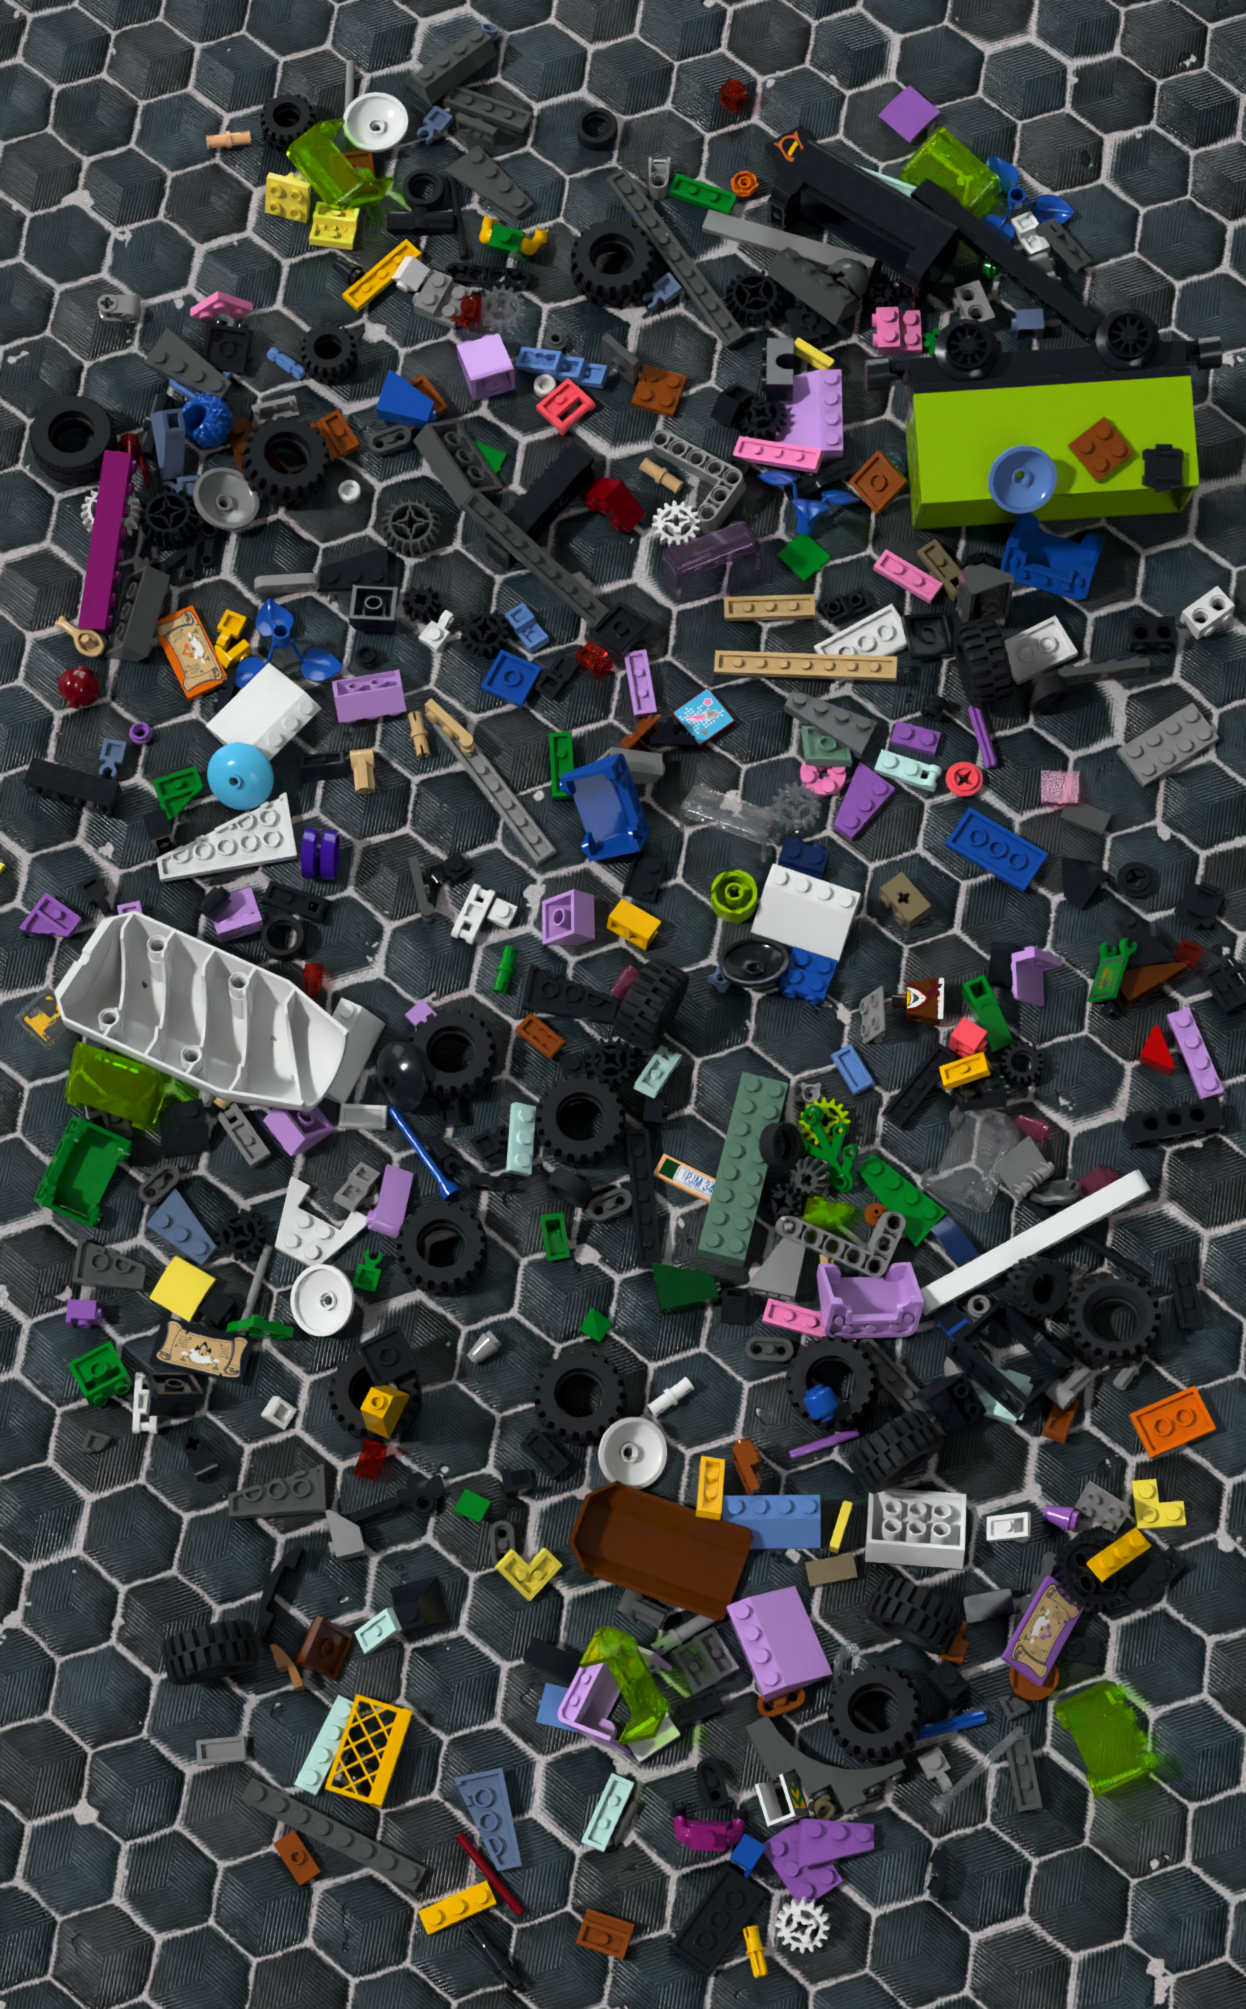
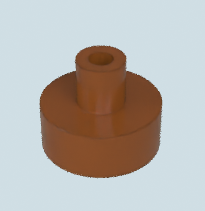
(870, 1217)

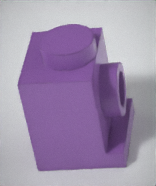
(83, 1313)

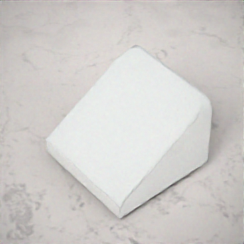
(279, 1412)

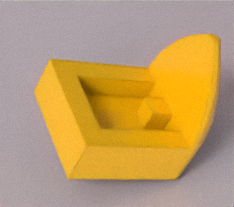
(233, 657)

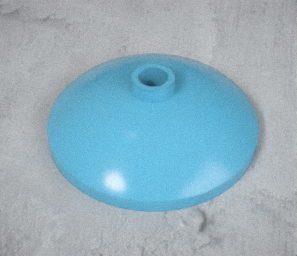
(248, 767)

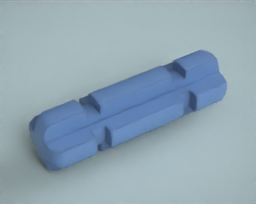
(286, 363)

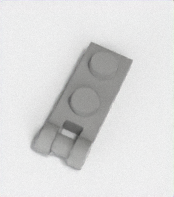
(243, 1135)

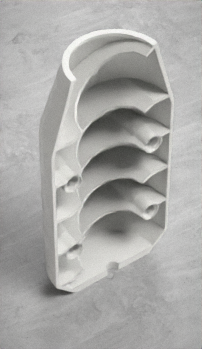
(201, 1015)

